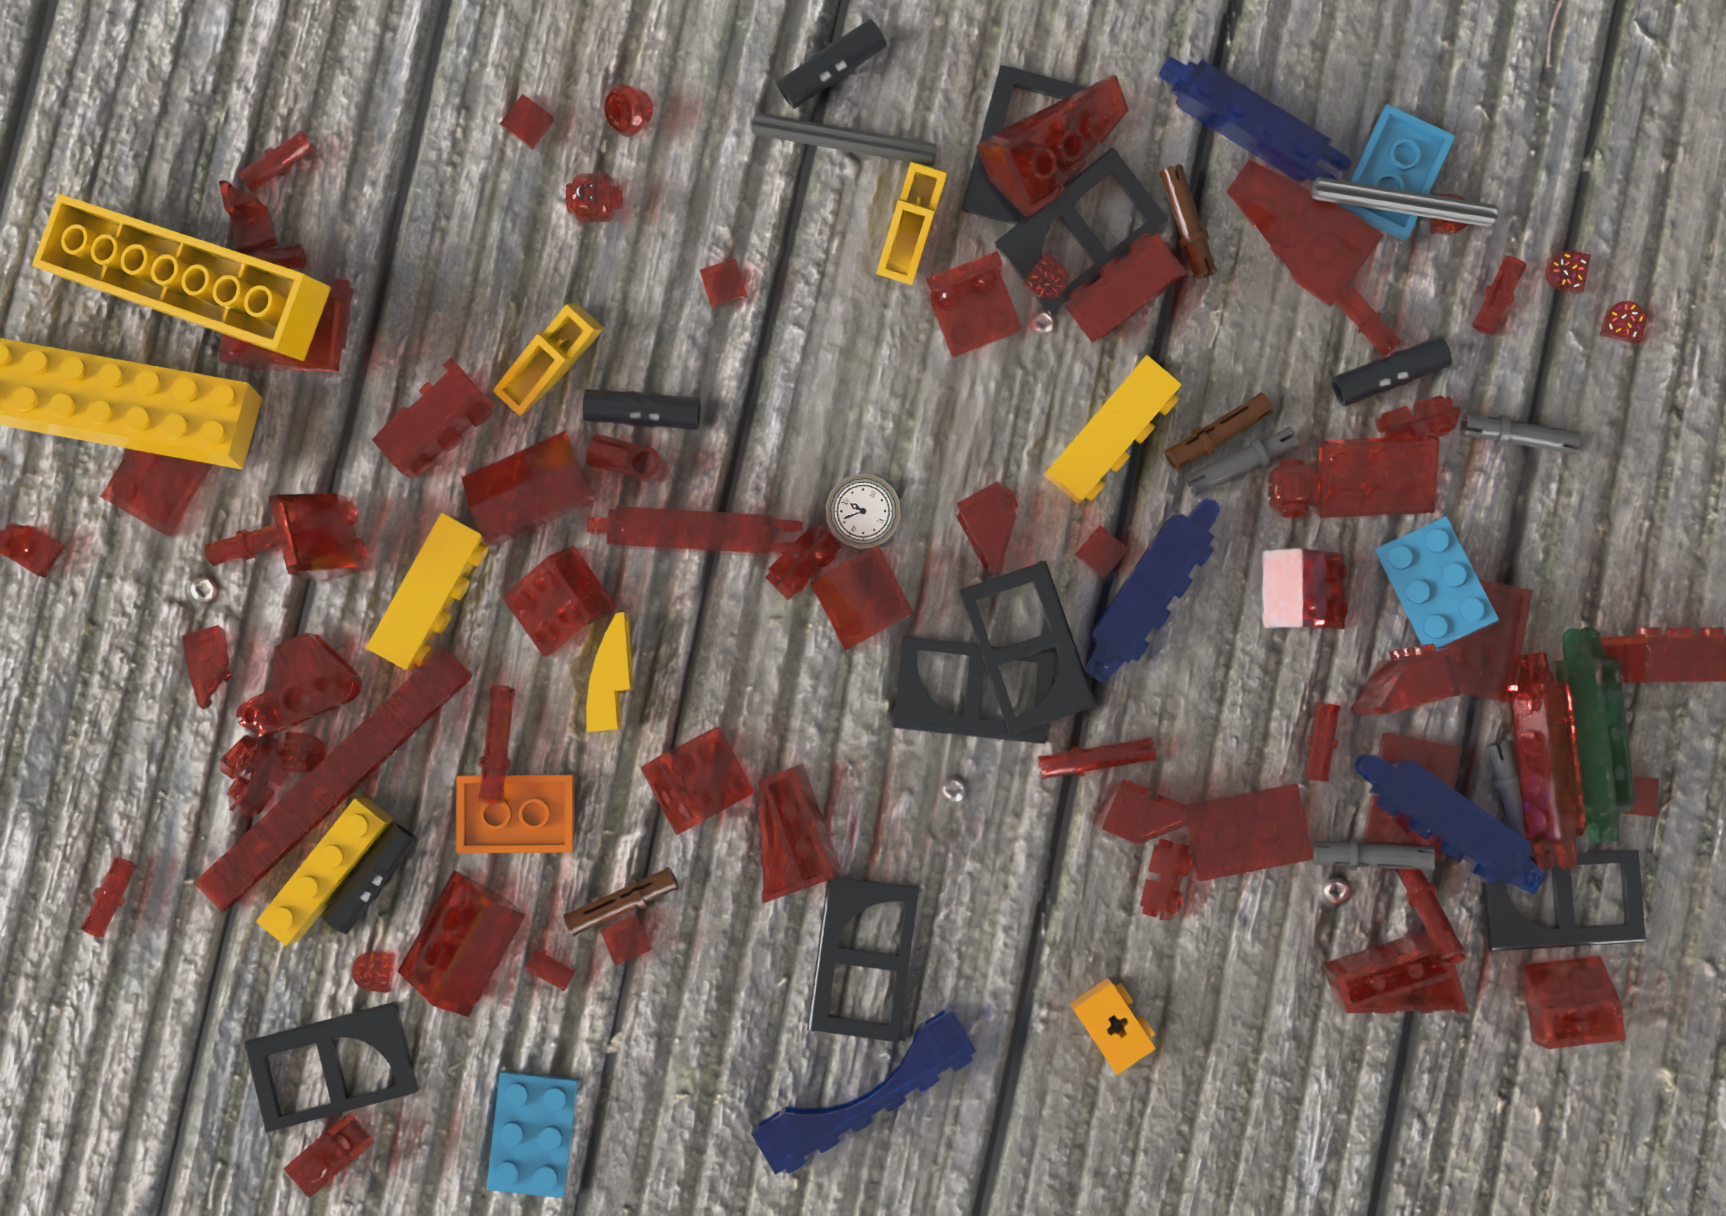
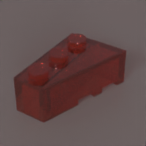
(1670, 657)

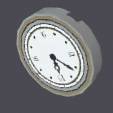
(863, 511)

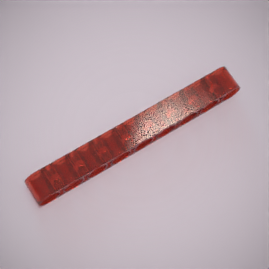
(333, 779)

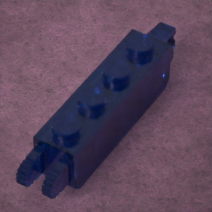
(1251, 120)
(1150, 588)
(1452, 820)

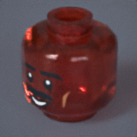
(593, 197)
(1292, 489)

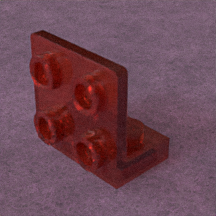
(972, 304)
(558, 600)
(697, 780)

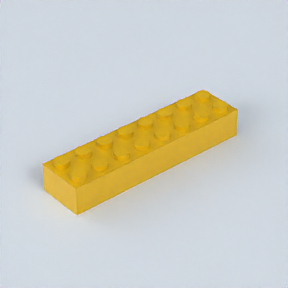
(182, 276)
(126, 404)

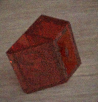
(1303, 589)
(862, 597)
(1136, 817)
(1572, 1003)

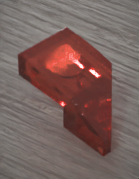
(249, 219)
(30, 548)
(206, 662)

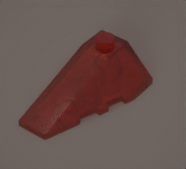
(1044, 150)
(1311, 236)

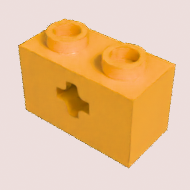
(1119, 1047)

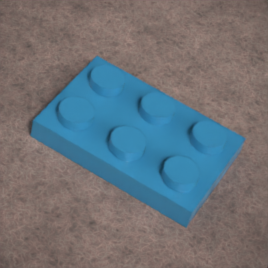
(1401, 156)
(1436, 584)
(532, 1134)

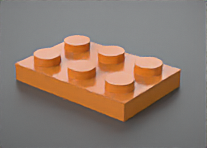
(532, 818)

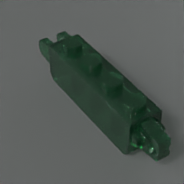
(1599, 731)

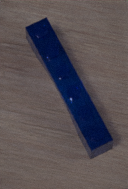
(798, 1131)

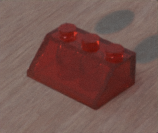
(527, 489)
(1408, 680)
(460, 944)

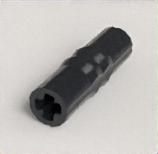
(831, 63)
(1391, 371)
(641, 409)
(369, 878)

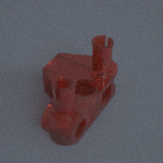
(300, 668)

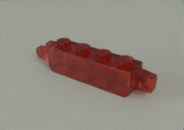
(693, 531)
(1547, 762)

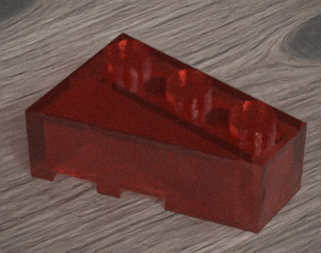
(1126, 286)
(434, 421)
(794, 835)
(1395, 978)

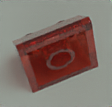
(988, 524)

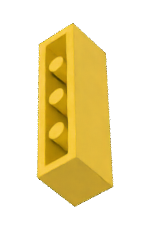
(1112, 430)
(428, 593)
(324, 871)

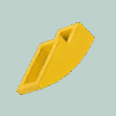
(912, 222)
(548, 358)
(609, 675)

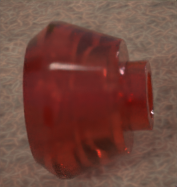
(627, 109)

